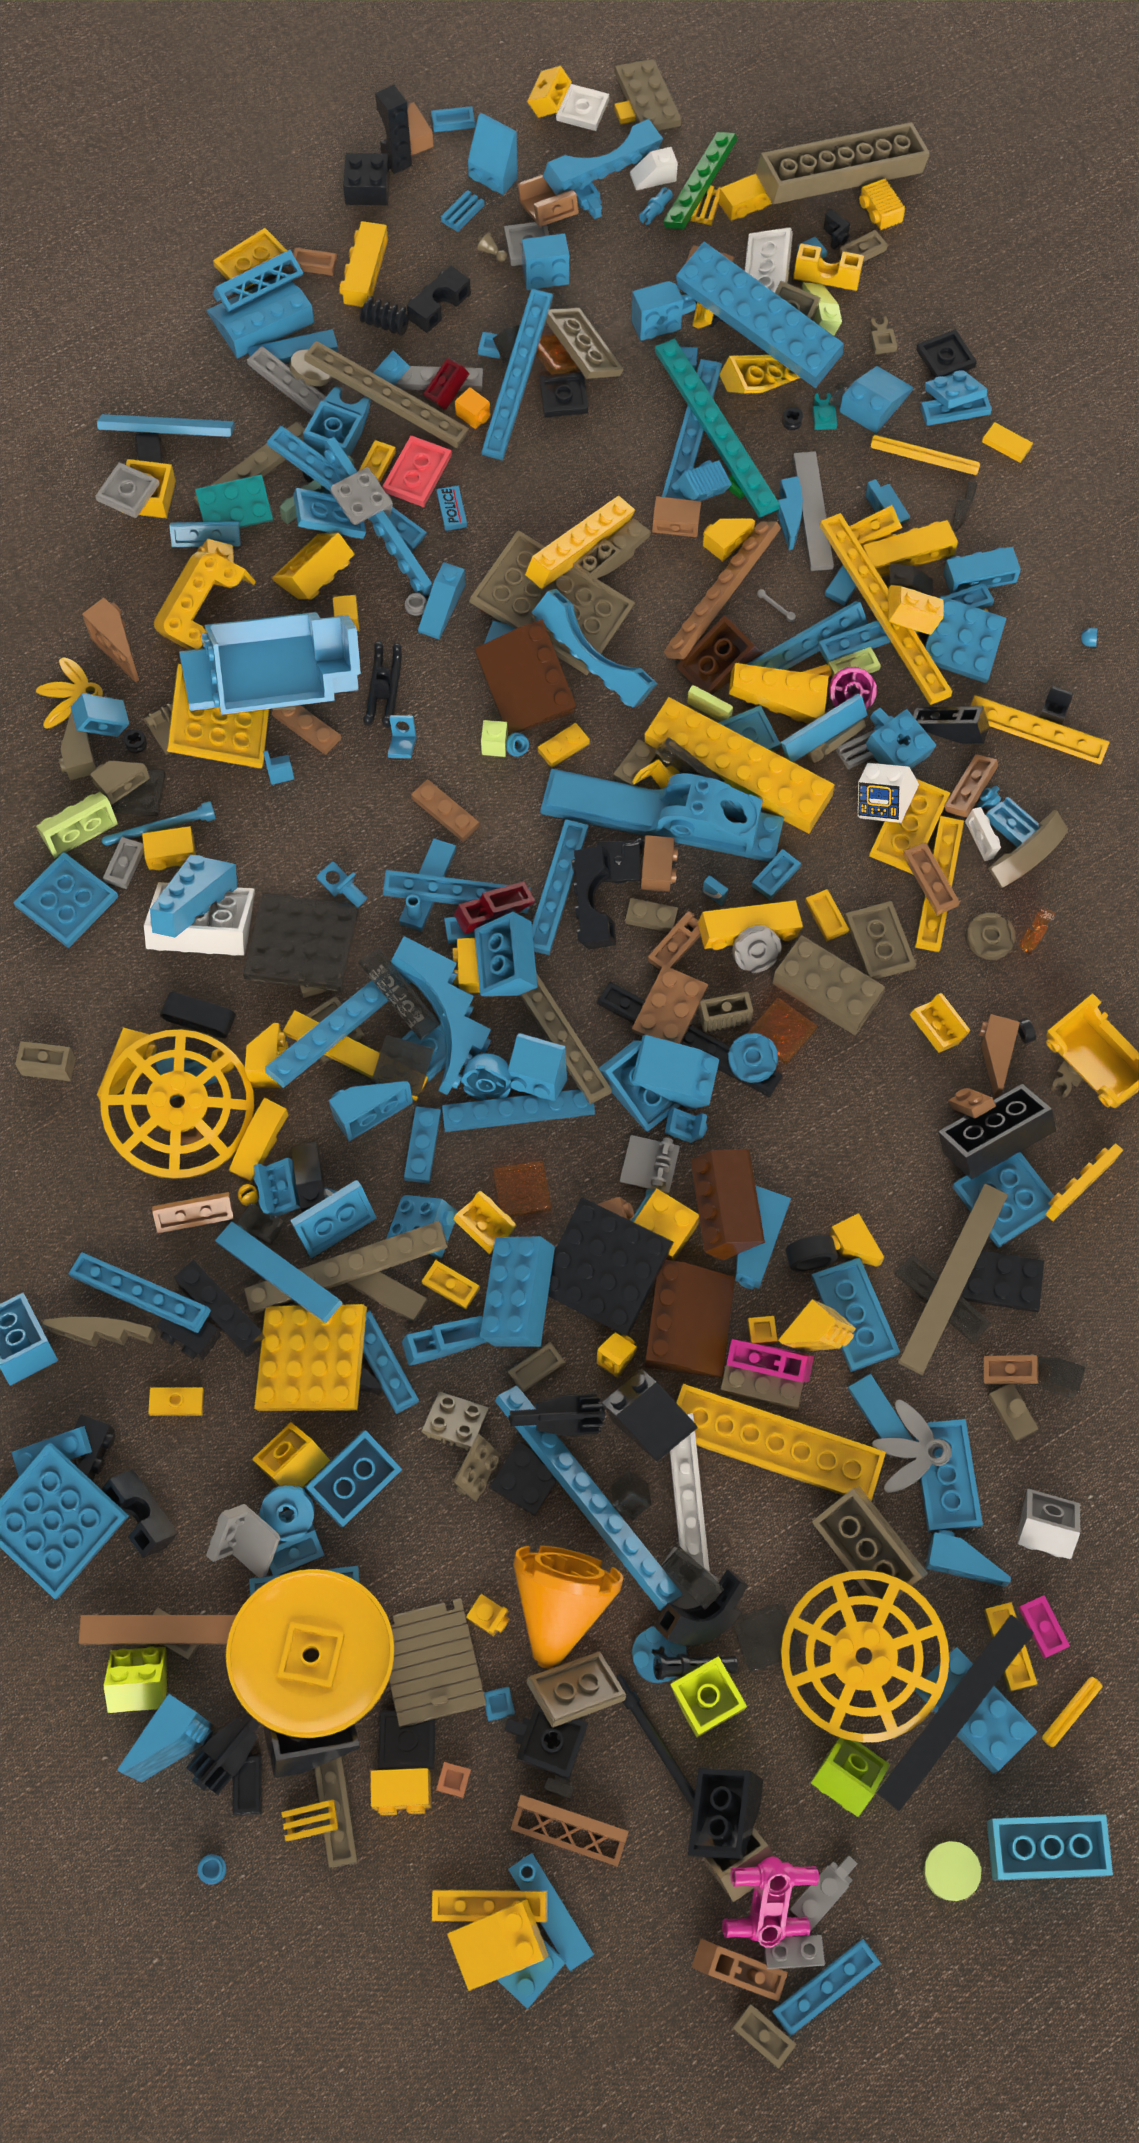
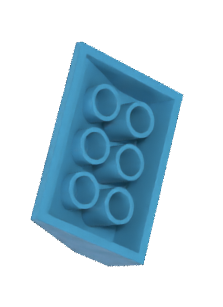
(264, 318)
(166, 1739)

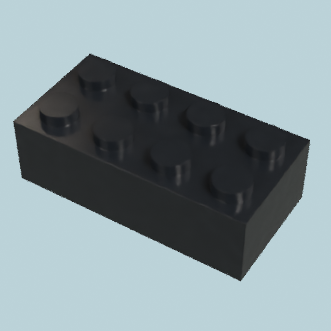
(999, 1133)

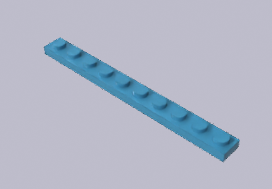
(594, 1505)

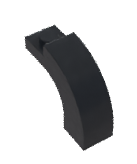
(699, 1624)

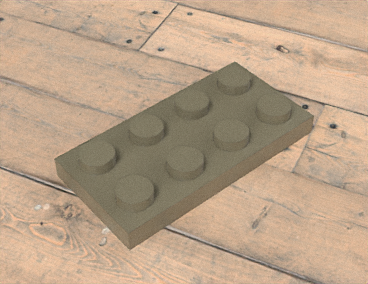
(648, 94)
(583, 343)

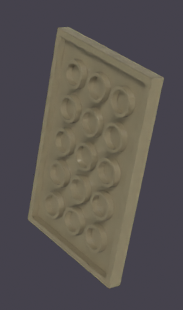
(513, 596)

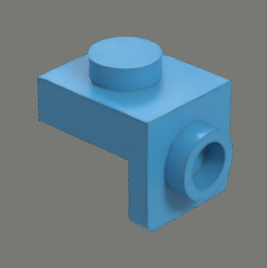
(685, 1125)

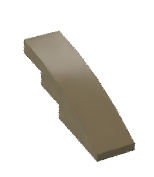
(91, 1329)

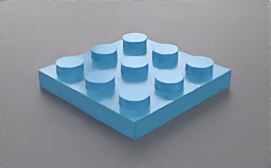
(966, 640)
(66, 899)
(1025, 1201)

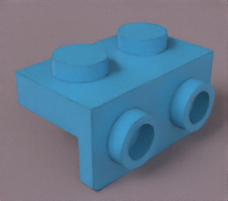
(277, 1187)

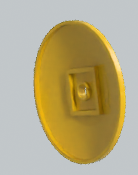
(300, 1614)

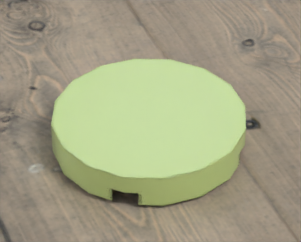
(952, 1871)

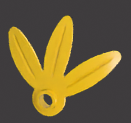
(67, 690)

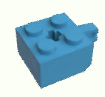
(659, 309)
(899, 740)

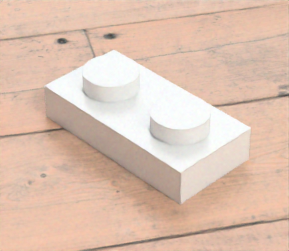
(983, 834)

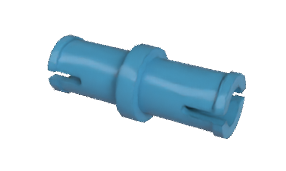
(655, 205)

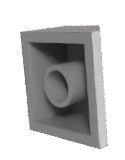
(1049, 1524)

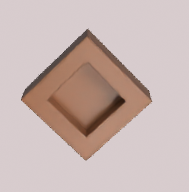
(453, 1780)

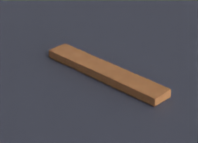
(154, 1629)

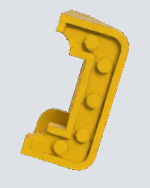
(1097, 1052)

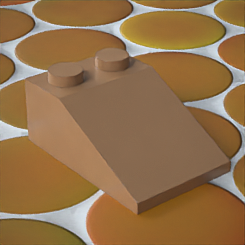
(108, 633)

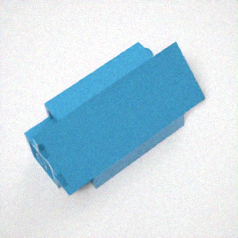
(272, 663)

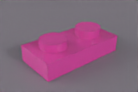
(1045, 1626)

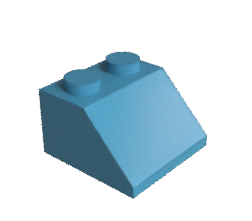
(538, 1067)

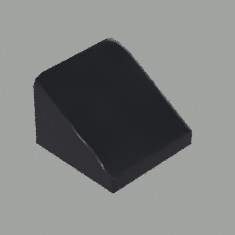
(369, 1383)

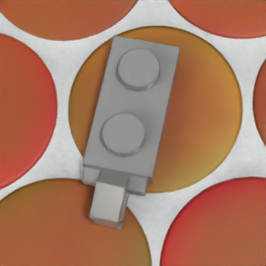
(819, 1899)

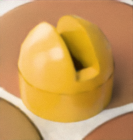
(251, 1197)

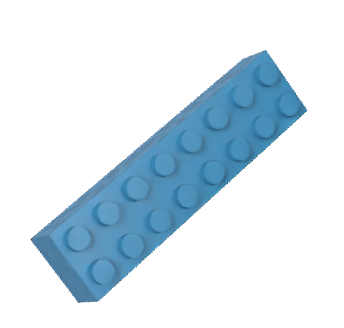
(759, 314)

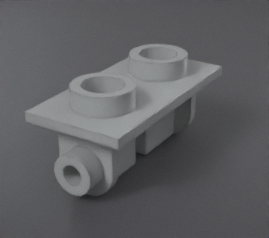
(795, 1952)

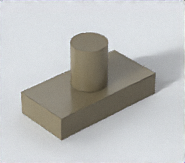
(1013, 1412)

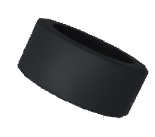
(811, 1253)

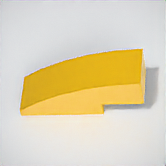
(258, 1139)

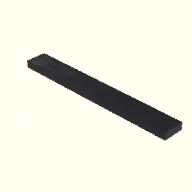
(629, 1006)
(954, 1713)

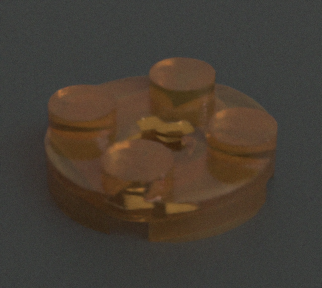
(1032, 937)

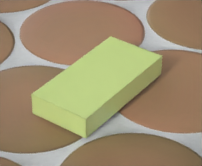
(709, 704)

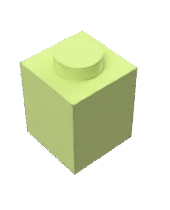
(494, 738)

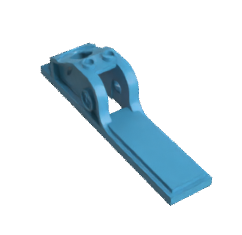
(688, 810)

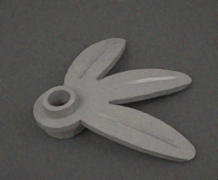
(904, 1448)

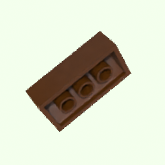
(727, 1202)

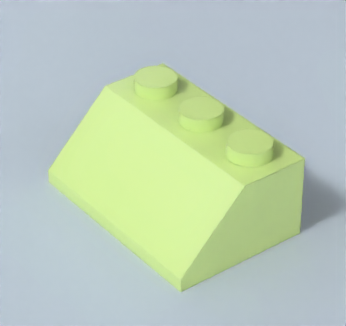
(77, 824)

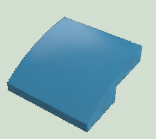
(297, 1552)

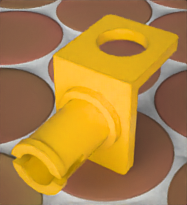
(658, 772)

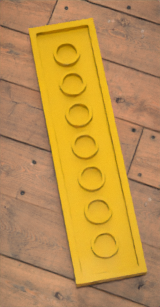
(781, 1444)

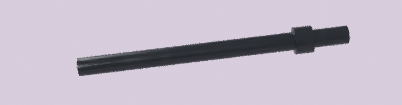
(632, 1702)

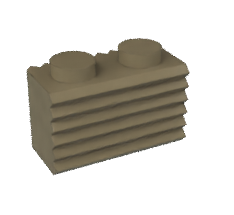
(725, 1011)

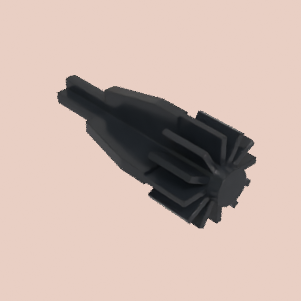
(563, 1415)
(224, 1754)

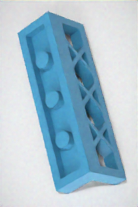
(256, 276)

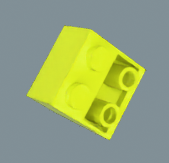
(136, 1679)

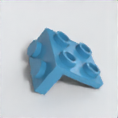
(421, 1211)

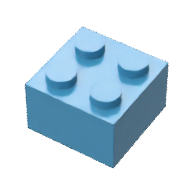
(545, 261)

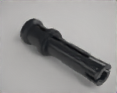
(682, 1665)

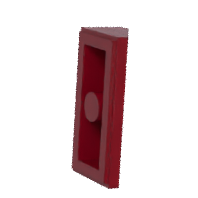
(446, 383)

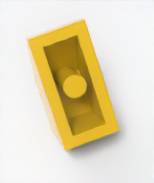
(727, 536)
(855, 1241)
(616, 1353)

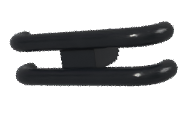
(383, 684)

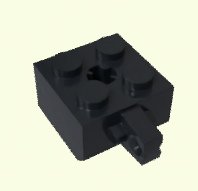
(535, 1750)

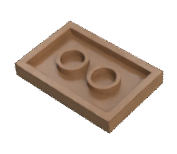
(670, 1006)

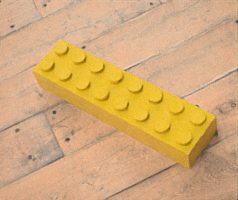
(744, 765)

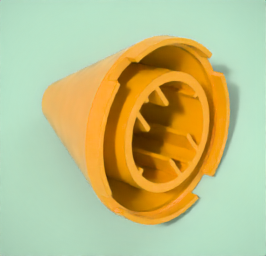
(561, 1598)

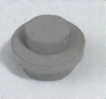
(415, 604)

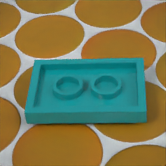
(235, 501)

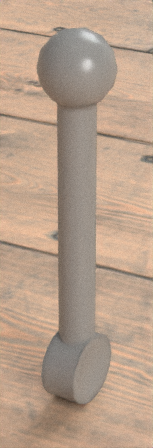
(790, 616)

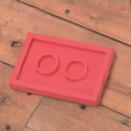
(417, 471)

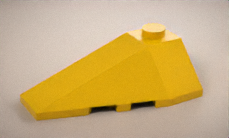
(754, 374)

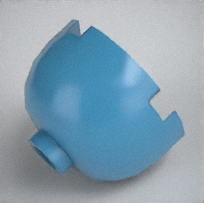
(486, 1076)

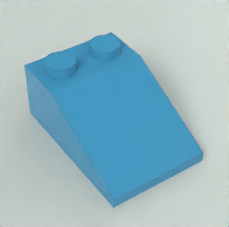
(493, 155)
(874, 398)
(676, 1072)
(644, 1105)
(366, 1106)
(22, 1341)

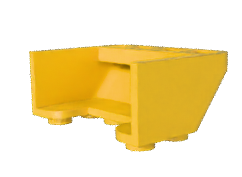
(189, 593)

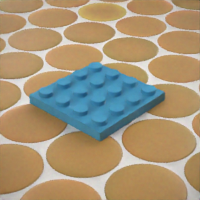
(56, 1520)

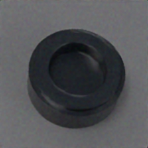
(1026, 1030)

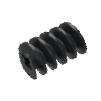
(384, 316)

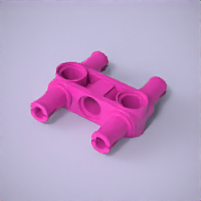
(770, 1901)

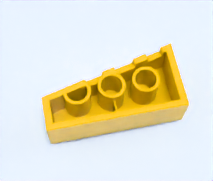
(782, 691)

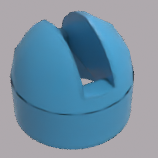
(1089, 637)

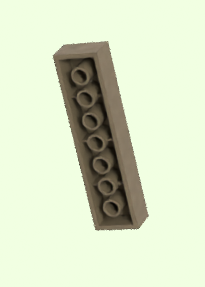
(842, 163)

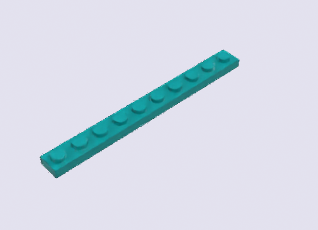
(717, 428)

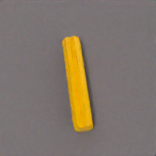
(1072, 1712)

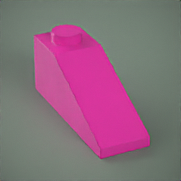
(770, 1360)

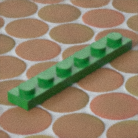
(700, 180)

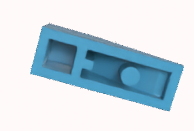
(442, 600)
(958, 1558)

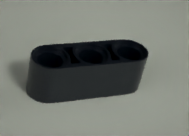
(197, 1015)

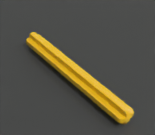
(925, 455)

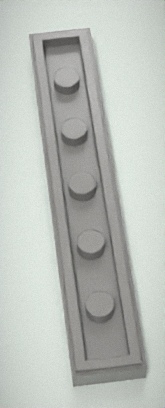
(813, 511)

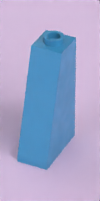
(753, 1262)

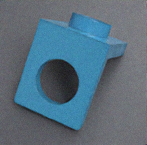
(402, 740)

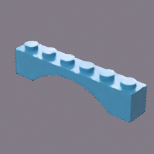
(572, 172)
(559, 617)

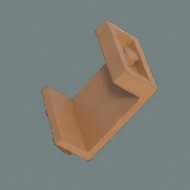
(542, 202)

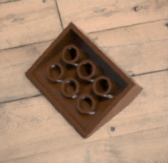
(525, 678)
(690, 1320)

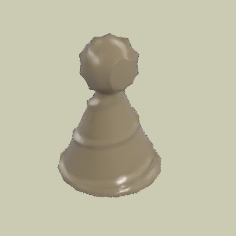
(488, 245)

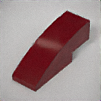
(493, 906)

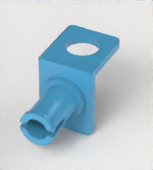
(344, 885)

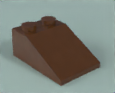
(715, 655)

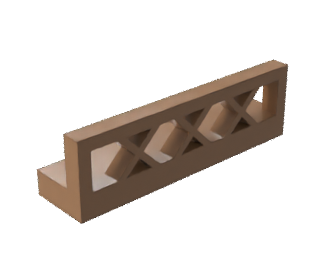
(573, 1819)

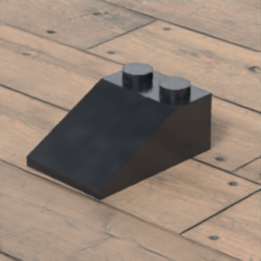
(648, 1415)
(297, 1755)
(724, 1812)

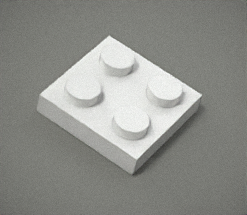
(583, 107)

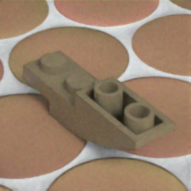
(614, 552)

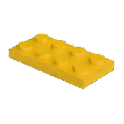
(914, 829)

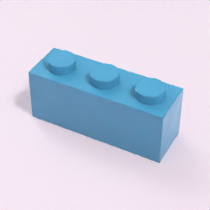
(991, 567)

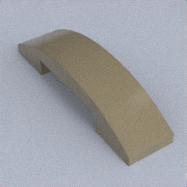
(1031, 851)

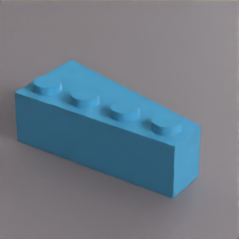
(191, 893)

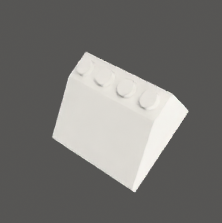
(218, 931)

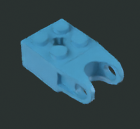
(337, 420)

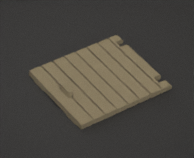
(433, 1665)

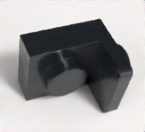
(837, 228)

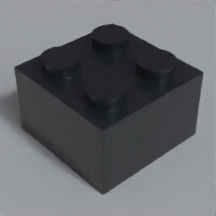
(366, 179)

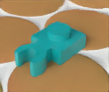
(824, 414)

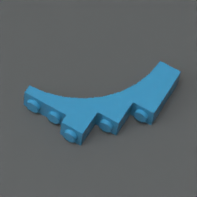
(434, 978)

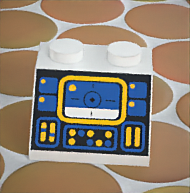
(885, 792)

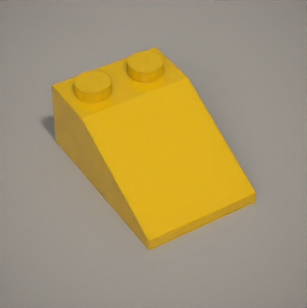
(498, 1945)

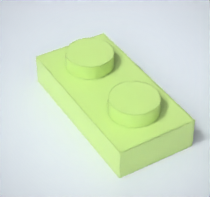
(863, 659)

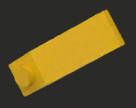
(126, 1069)

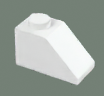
(655, 169)

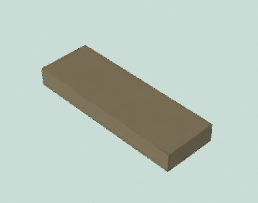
(390, 1294)

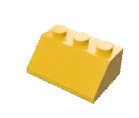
(314, 565)
(818, 1329)

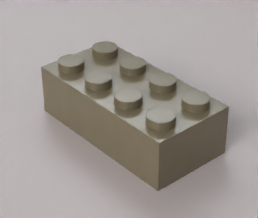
(828, 985)
(867, 1542)

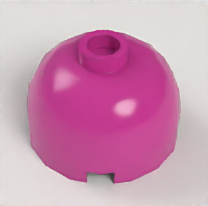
(850, 682)

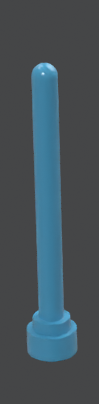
(204, 812)

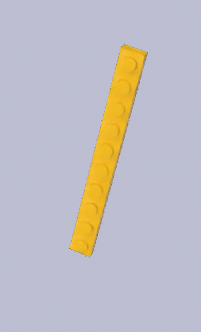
(877, 597)

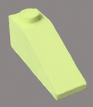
(828, 310)

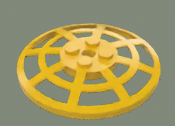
(176, 1119)
(883, 1662)

